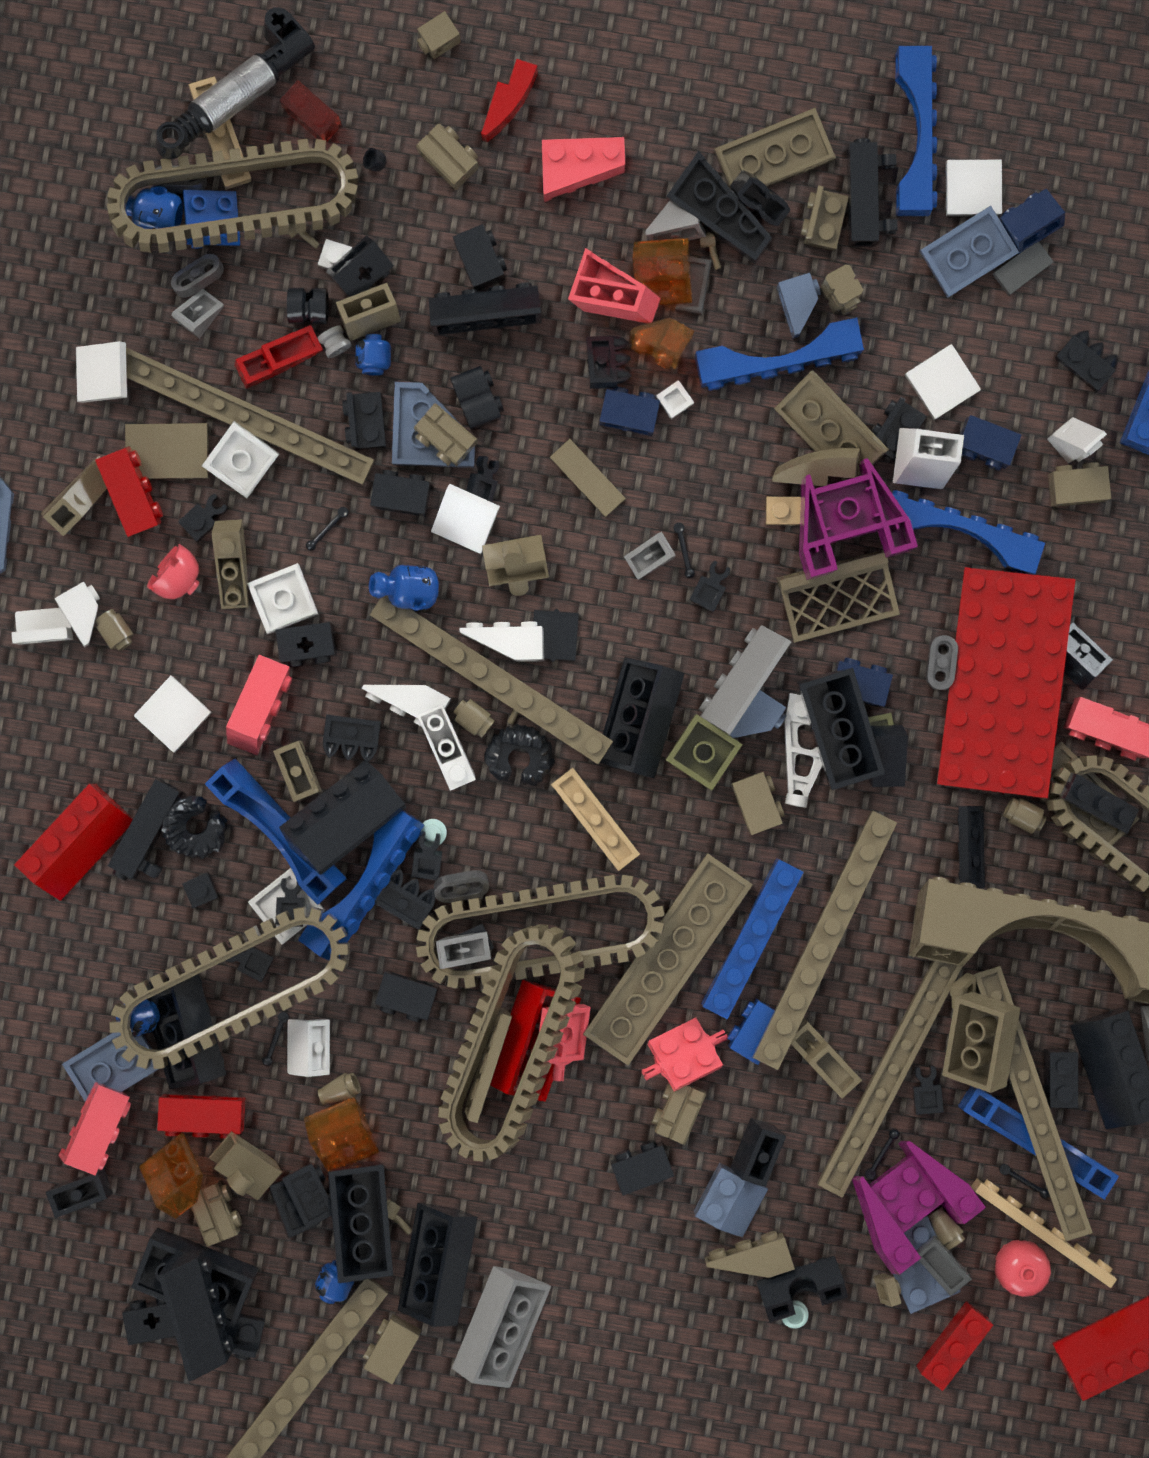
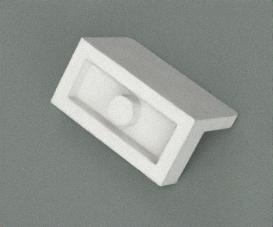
(41, 626)
(308, 1047)

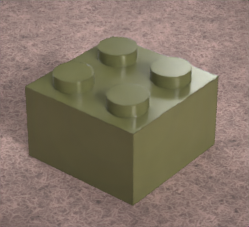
(703, 752)

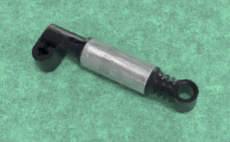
(239, 86)

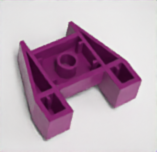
(846, 512)
(905, 1197)

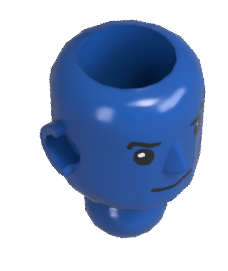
(155, 208)
(407, 587)

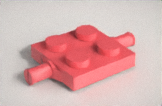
(573, 1041)
(684, 1054)

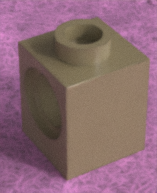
(438, 36)

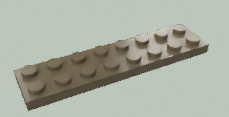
(660, 974)

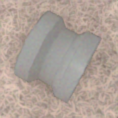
(334, 341)

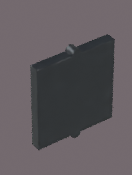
(559, 633)

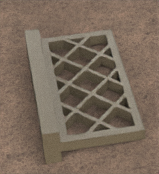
(846, 568)

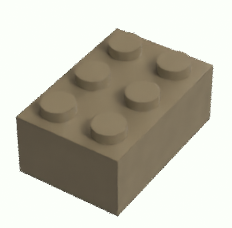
(981, 1041)

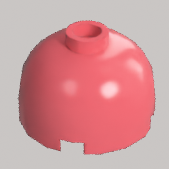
(176, 574)
(1022, 1268)

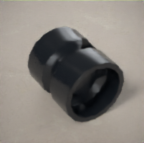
(307, 305)

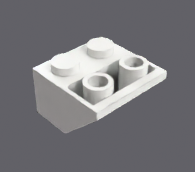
(926, 457)

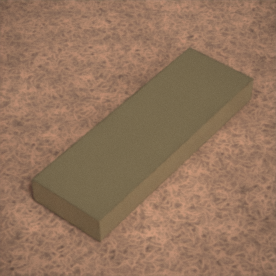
(587, 478)

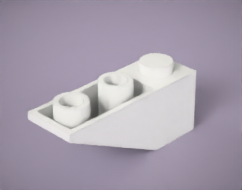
(1076, 440)
(516, 643)
(407, 698)
(446, 747)

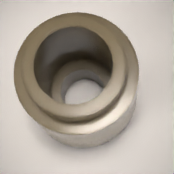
(114, 630)
(473, 718)
(1024, 815)

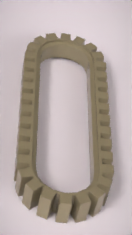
(135, 180)
(1088, 837)
(527, 900)
(237, 1021)
(480, 1032)

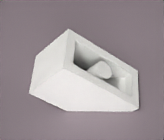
(80, 610)

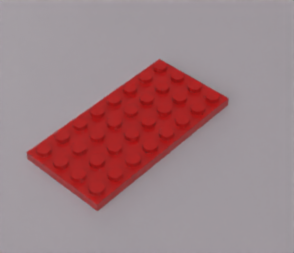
(1006, 682)

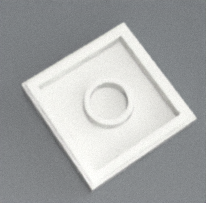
(973, 186)
(101, 372)
(942, 382)
(240, 459)
(465, 518)
(282, 598)
(172, 714)
(265, 903)

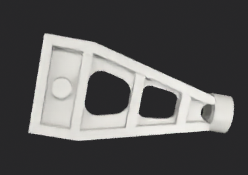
(795, 717)

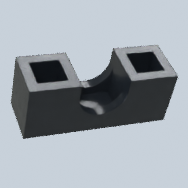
(817, 1277)

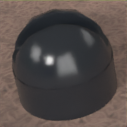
(374, 160)

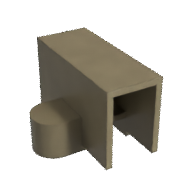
(515, 563)
(245, 1166)

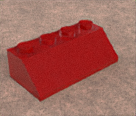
(74, 842)
(522, 1037)
(1107, 1350)

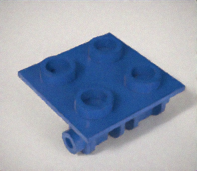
(210, 206)

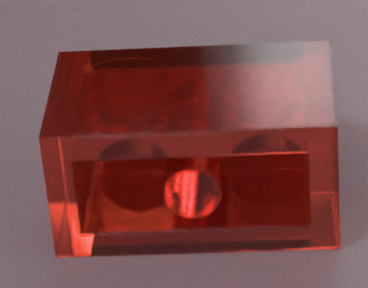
(310, 112)

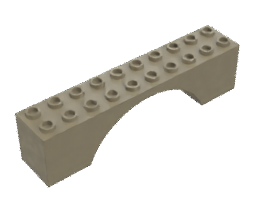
(960, 918)

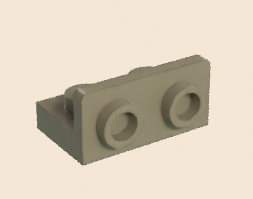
(825, 220)

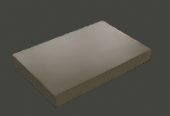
(170, 449)

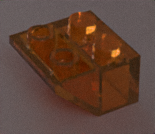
(664, 269)
(662, 339)
(340, 1134)
(173, 1177)

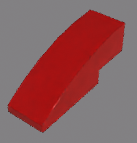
(509, 98)
(277, 356)

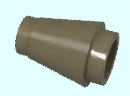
(340, 1089)
(946, 1228)

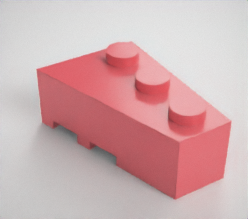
(580, 162)
(611, 292)
(258, 704)
(1108, 728)
(95, 1129)

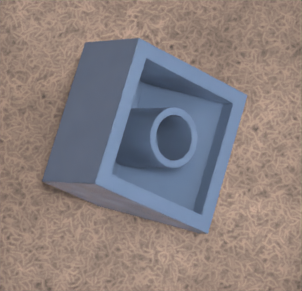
(729, 1201)

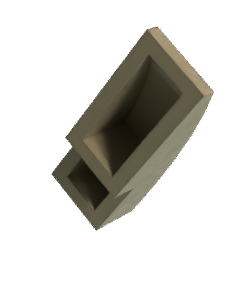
(820, 466)
(824, 1059)

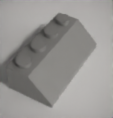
(745, 678)
(501, 1328)

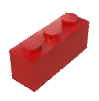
(129, 490)
(200, 1115)
(954, 1346)

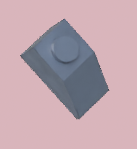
(798, 300)
(760, 716)

